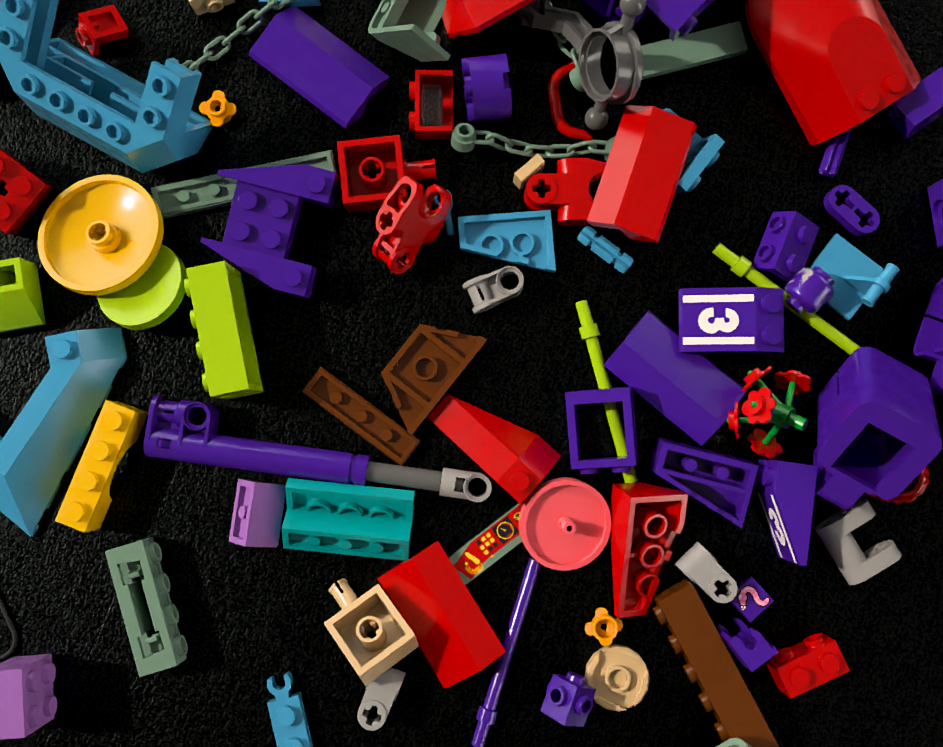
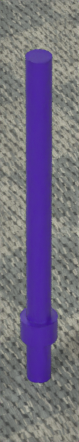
(487, 712)

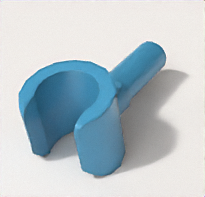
(448, 221)

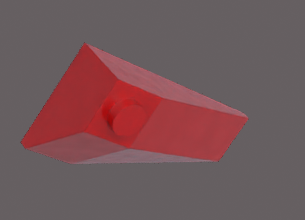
(502, 449)
(641, 538)

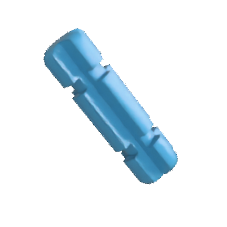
(605, 249)

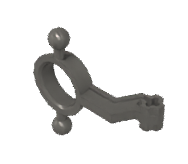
(589, 44)

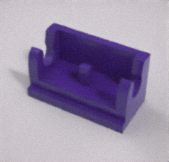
(919, 106)
(747, 646)

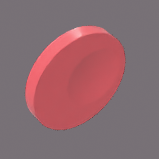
(564, 523)

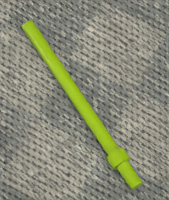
(742, 267)
(589, 333)

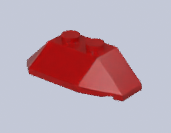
(473, 16)

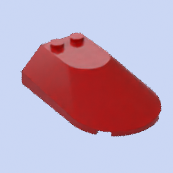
(831, 60)

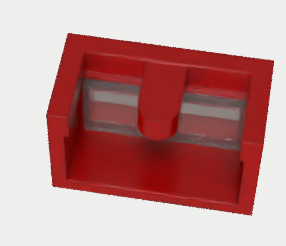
(433, 104)

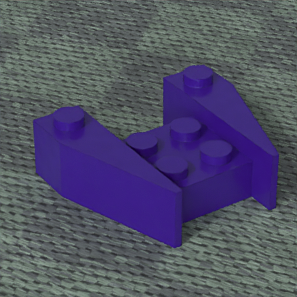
(266, 219)

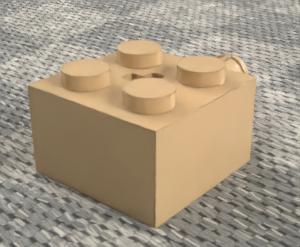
(366, 614)

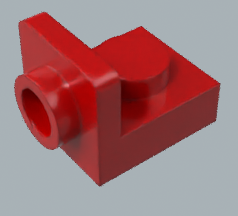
(100, 27)

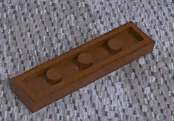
(361, 416)

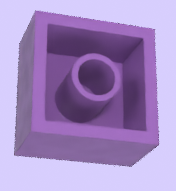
(26, 695)

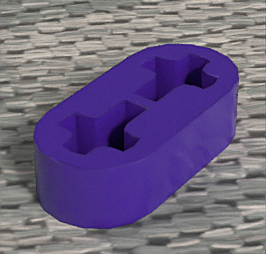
(851, 210)

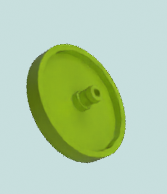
(151, 297)

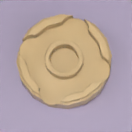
(617, 676)

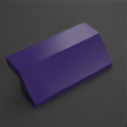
(318, 65)
(676, 383)

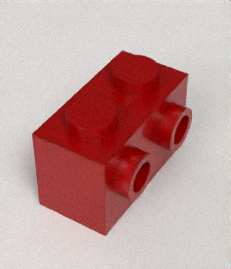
(807, 665)

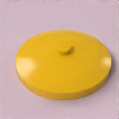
(100, 235)

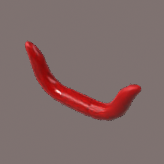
(556, 108)

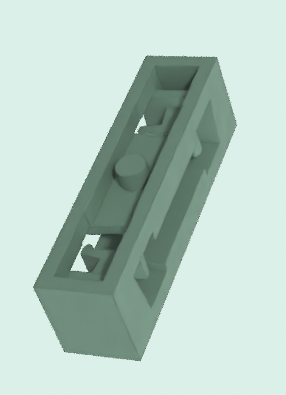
(167, 646)

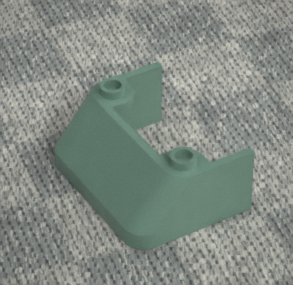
(410, 27)

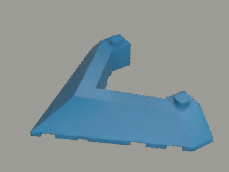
(56, 421)

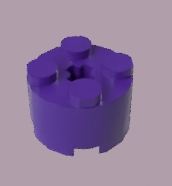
(487, 87)

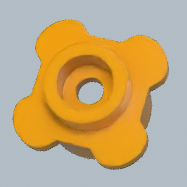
(219, 117)
(607, 635)

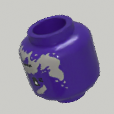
(809, 290)

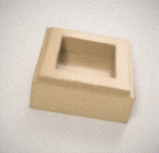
(532, 167)

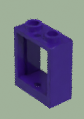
(592, 465)

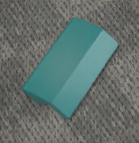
(348, 519)

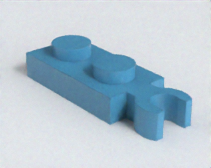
(288, 715)

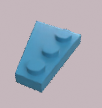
(511, 237)

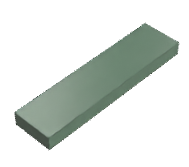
(693, 50)

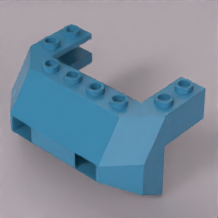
(94, 101)

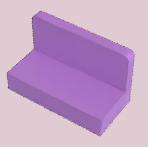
(257, 514)

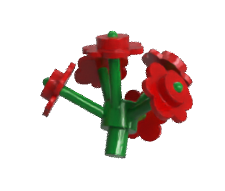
(767, 408)

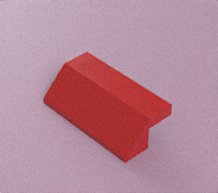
(642, 172)
(442, 615)

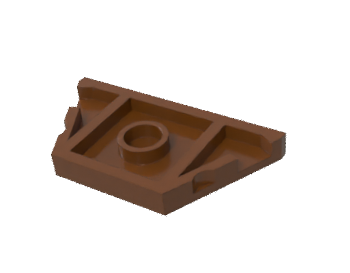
(427, 369)

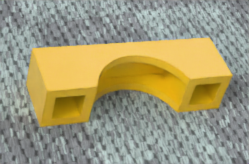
(89, 490)

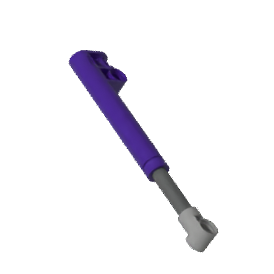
(185, 440)

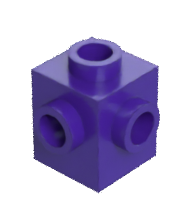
(568, 699)

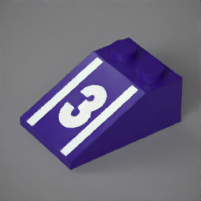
(731, 320)
(787, 503)

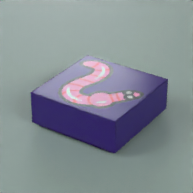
(751, 599)

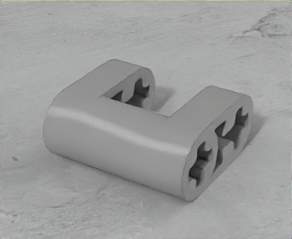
(850, 559)

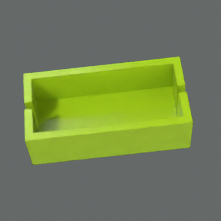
(223, 331)

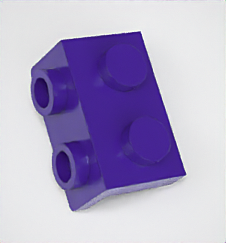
(785, 244)

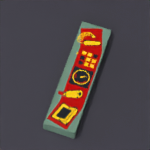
(488, 545)

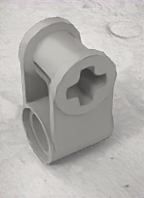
(492, 289)
(705, 571)
(382, 694)

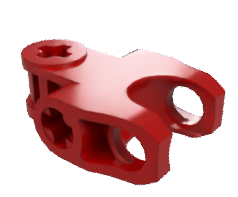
(565, 190)
(408, 224)

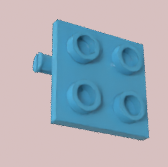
(855, 276)

